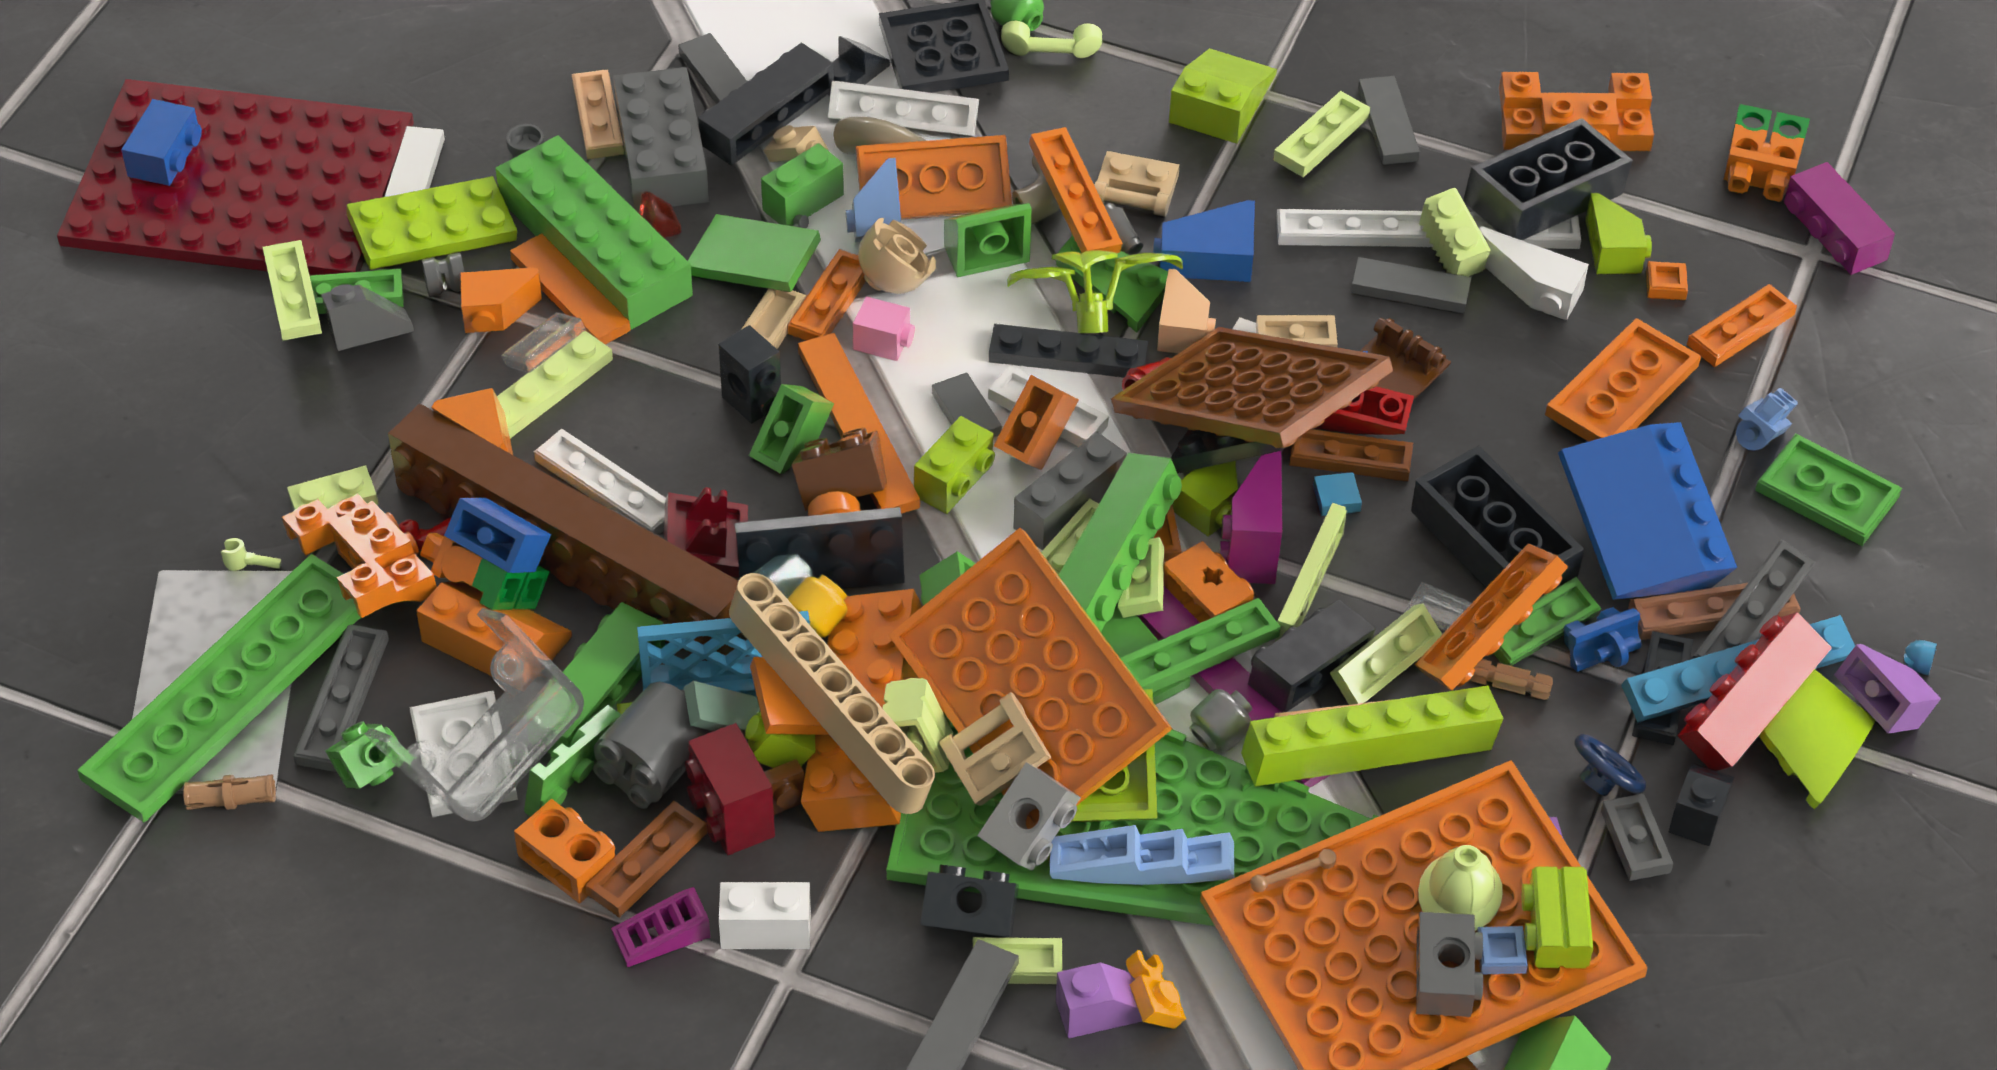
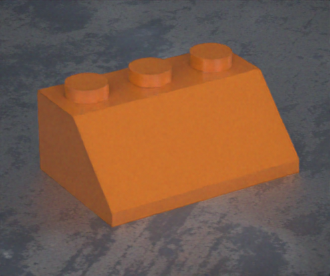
(452, 625)

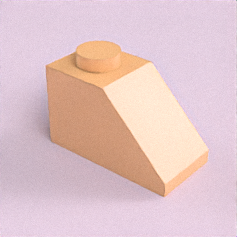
(1183, 315)

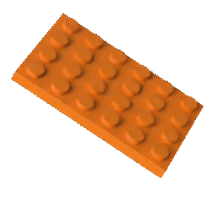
(1024, 633)

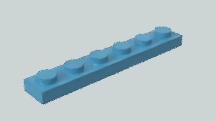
(1690, 681)

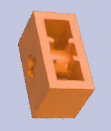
(1205, 583)

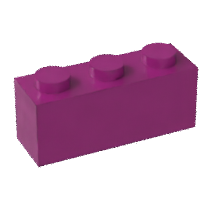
(1839, 218)

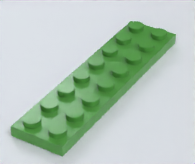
(222, 691)

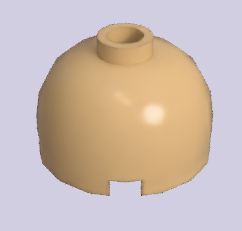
(894, 258)

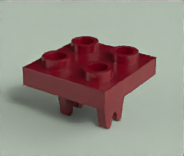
(705, 527)

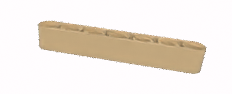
(831, 693)

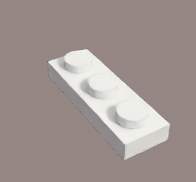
(1082, 423)

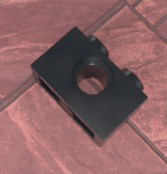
(749, 373)
(942, 901)

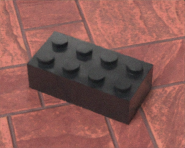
(1546, 180)
(1488, 517)

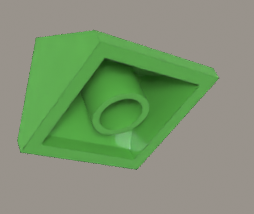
(1558, 1045)

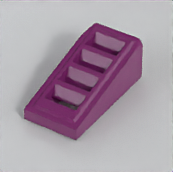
(668, 910)

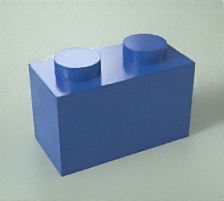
(161, 142)
(497, 535)

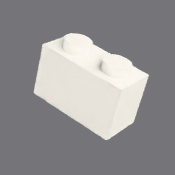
(764, 915)

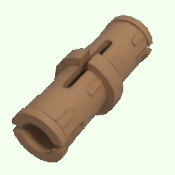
(229, 792)

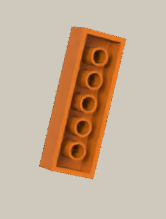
(833, 787)

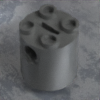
(647, 745)

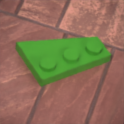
(1137, 290)
(567, 763)

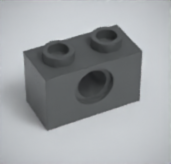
(1438, 987)

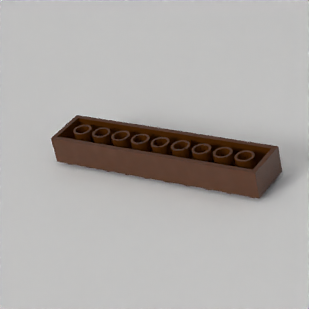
(587, 543)

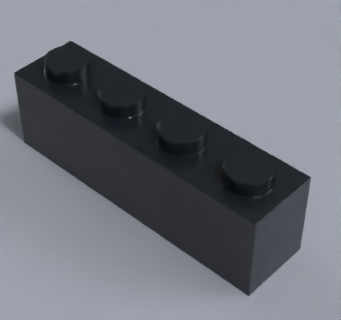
(766, 103)

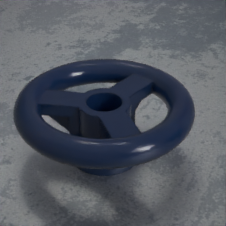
(1607, 767)

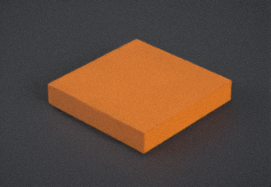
(779, 706)

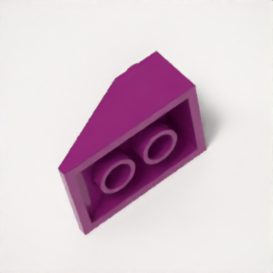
(1255, 523)

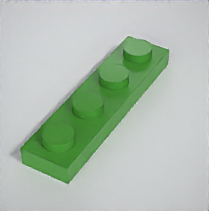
(1202, 646)

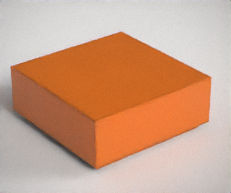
(1666, 280)

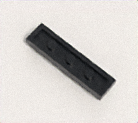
(1066, 350)

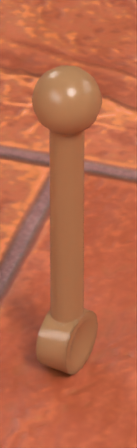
(1326, 859)

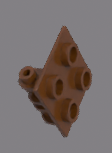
(1412, 359)

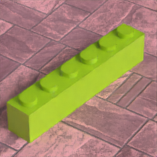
(1371, 735)

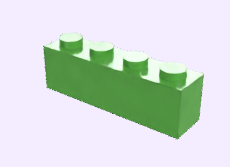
(607, 664)

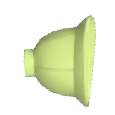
(1462, 884)

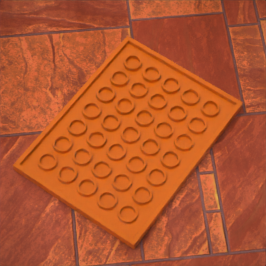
(1339, 943)

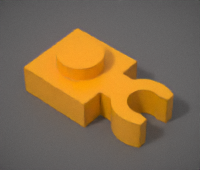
(1155, 997)

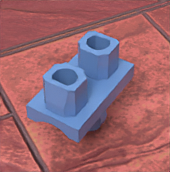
(1765, 420)

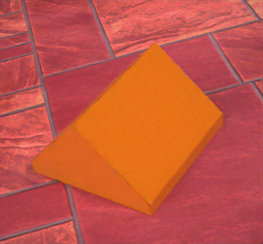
(478, 413)

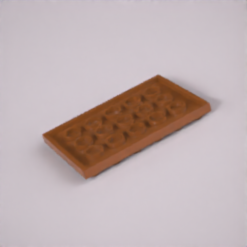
(1252, 386)

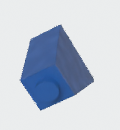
(1211, 243)

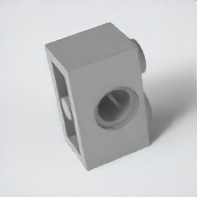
(1007, 824)

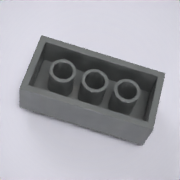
(661, 136)

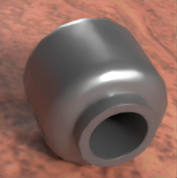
(1221, 720)

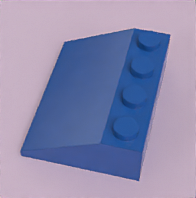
(1648, 512)

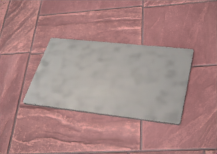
(186, 619)

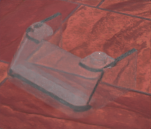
(506, 740)

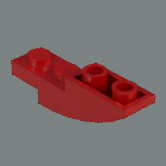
(1372, 413)

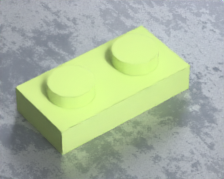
(334, 488)
(1146, 584)

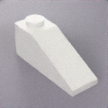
(1536, 274)

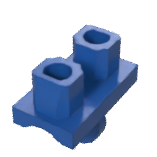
(1604, 640)

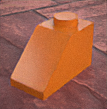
(498, 297)

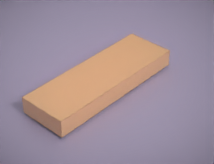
(597, 114)

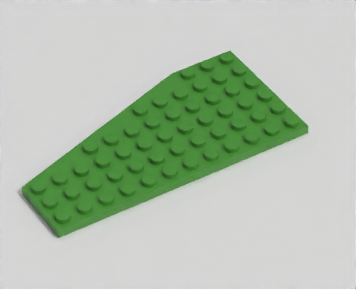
(1193, 793)

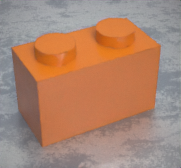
(1036, 422)

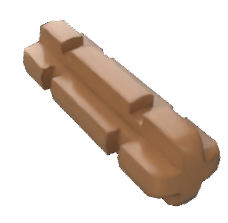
(1513, 679)

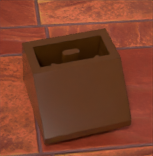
(845, 466)

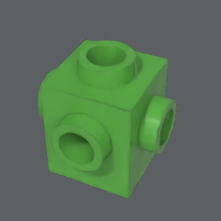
(359, 759)

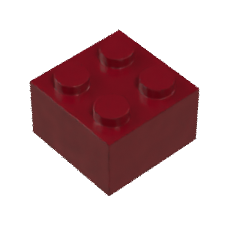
(730, 789)

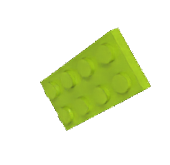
(431, 222)

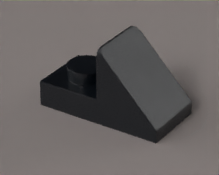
(857, 62)

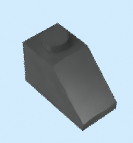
(362, 316)

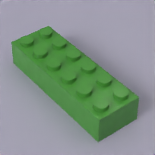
(595, 230)

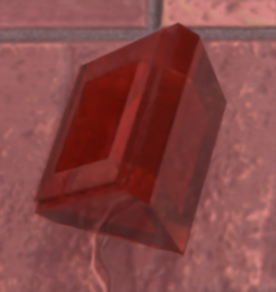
(659, 215)

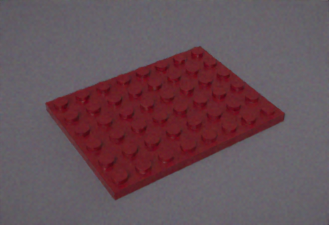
(255, 180)

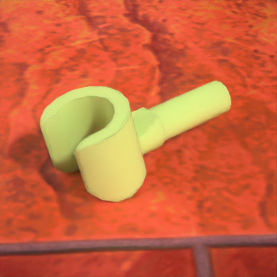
(237, 558)

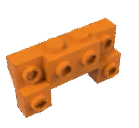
(1619, 115)
(373, 547)

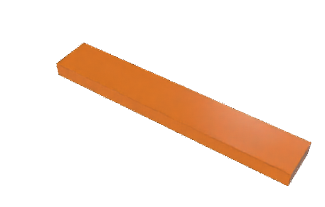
(852, 410)

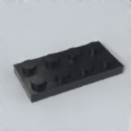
(845, 546)

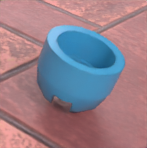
(1920, 656)

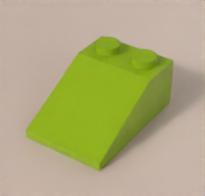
(1219, 94)
(1127, 794)

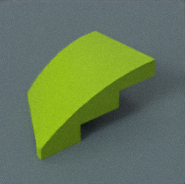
(1817, 735)

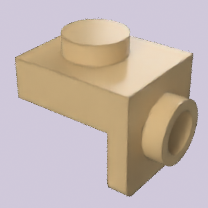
(791, 142)

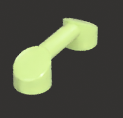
(1017, 40)

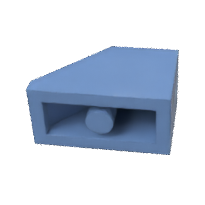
(875, 201)

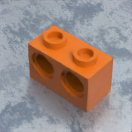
(560, 856)

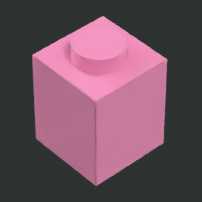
(882, 329)

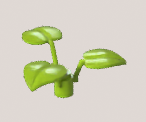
(1091, 309)

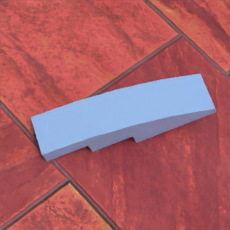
(1145, 859)

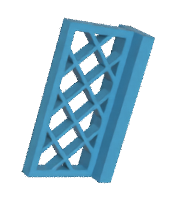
(723, 671)

